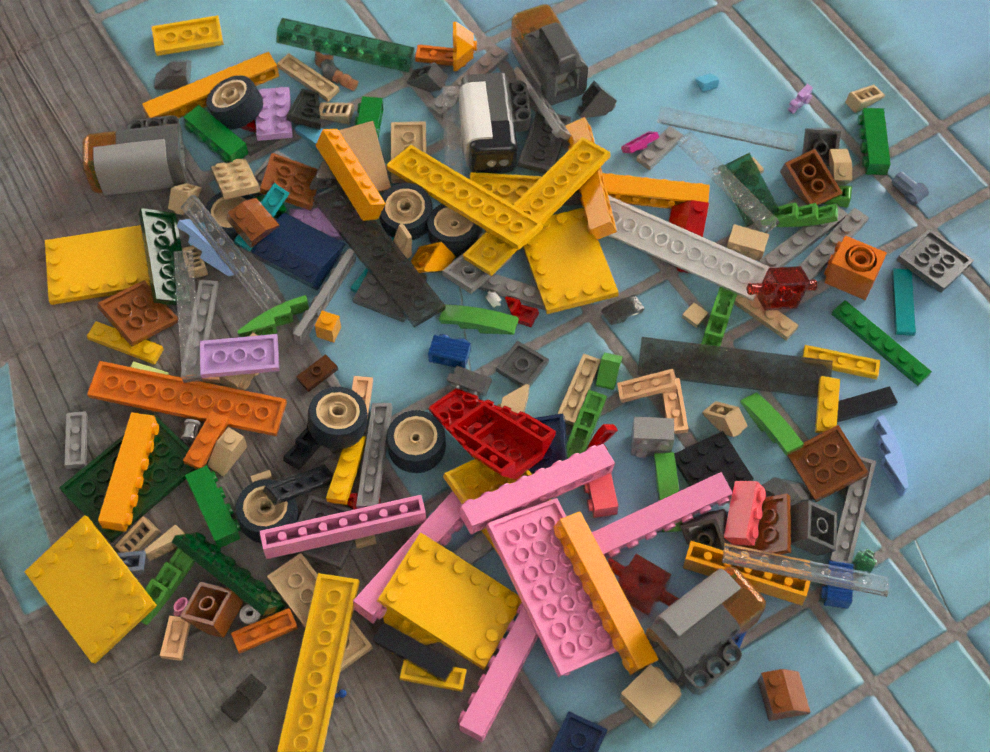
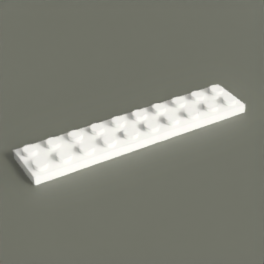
(685, 249)

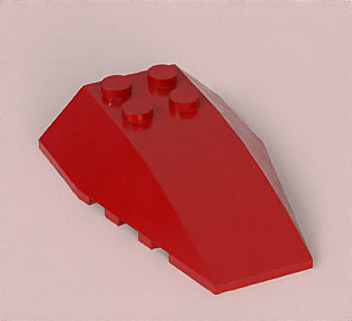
(494, 434)

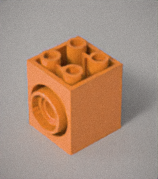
(854, 267)

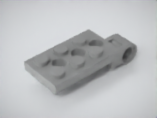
(470, 282)

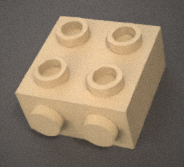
(651, 696)

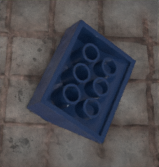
(299, 251)

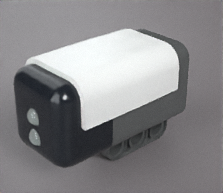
(490, 117)

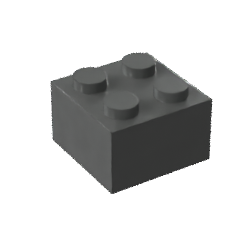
(813, 528)

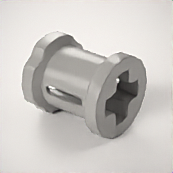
(190, 431)

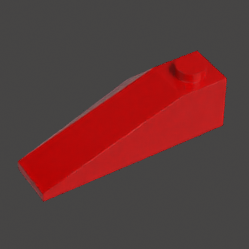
(691, 217)

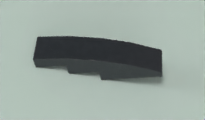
(302, 451)

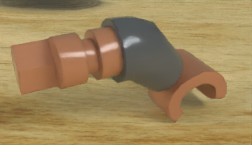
(333, 73)

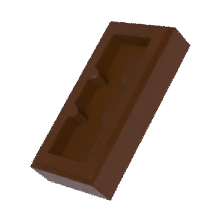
(317, 373)

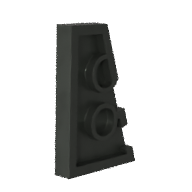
(305, 110)

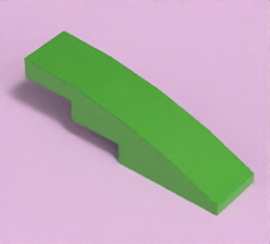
(808, 215)
(719, 317)
(478, 318)
(268, 321)
(586, 423)
(772, 423)
(666, 479)
(167, 581)

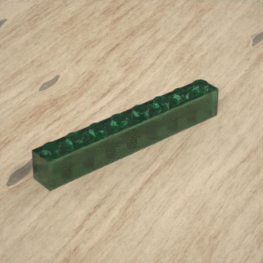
(345, 45)

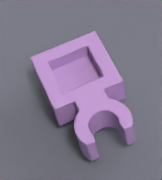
(802, 98)

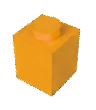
(328, 326)

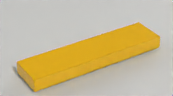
(845, 362)

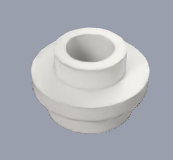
(493, 299)
(249, 619)

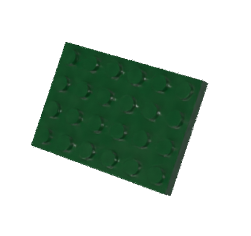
(164, 474)

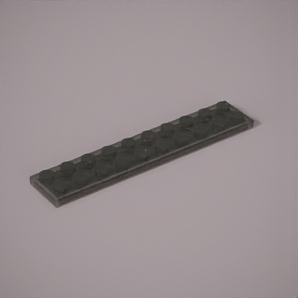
(380, 257)
(733, 367)

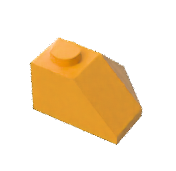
(462, 46)
(432, 258)

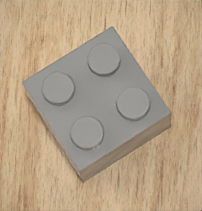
(651, 436)

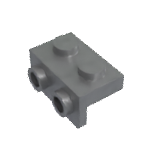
(469, 380)

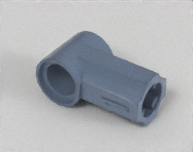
(912, 191)

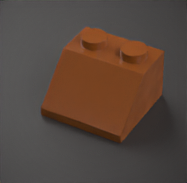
(251, 221)
(212, 609)
(783, 694)

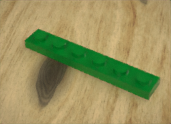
(881, 343)

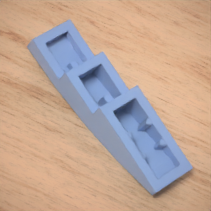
(208, 253)
(892, 460)

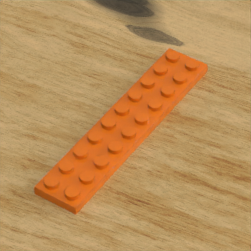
(188, 400)

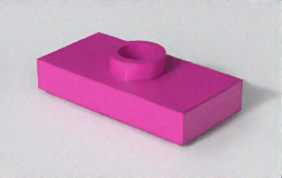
(640, 142)

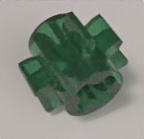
(864, 561)

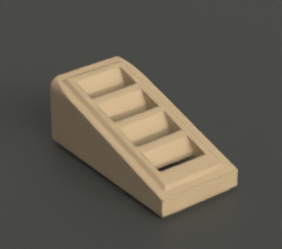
(863, 98)
(345, 112)
(403, 241)
(200, 270)
(132, 533)
(163, 544)

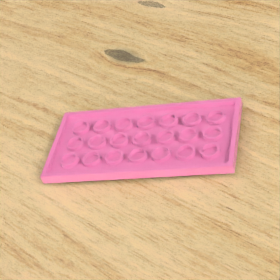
(550, 588)

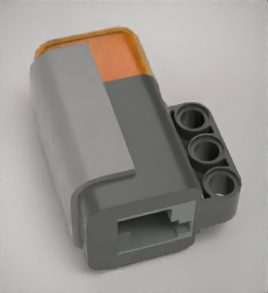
(548, 54)
(136, 159)
(703, 628)

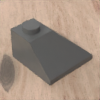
(822, 140)

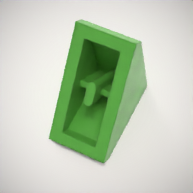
(608, 371)

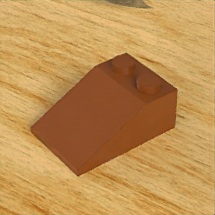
(810, 178)

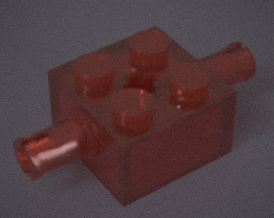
(782, 288)
(654, 582)

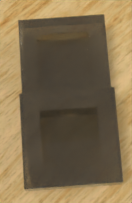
(621, 309)
(243, 699)

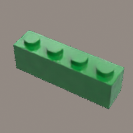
(370, 110)
(215, 135)
(874, 141)
(213, 507)

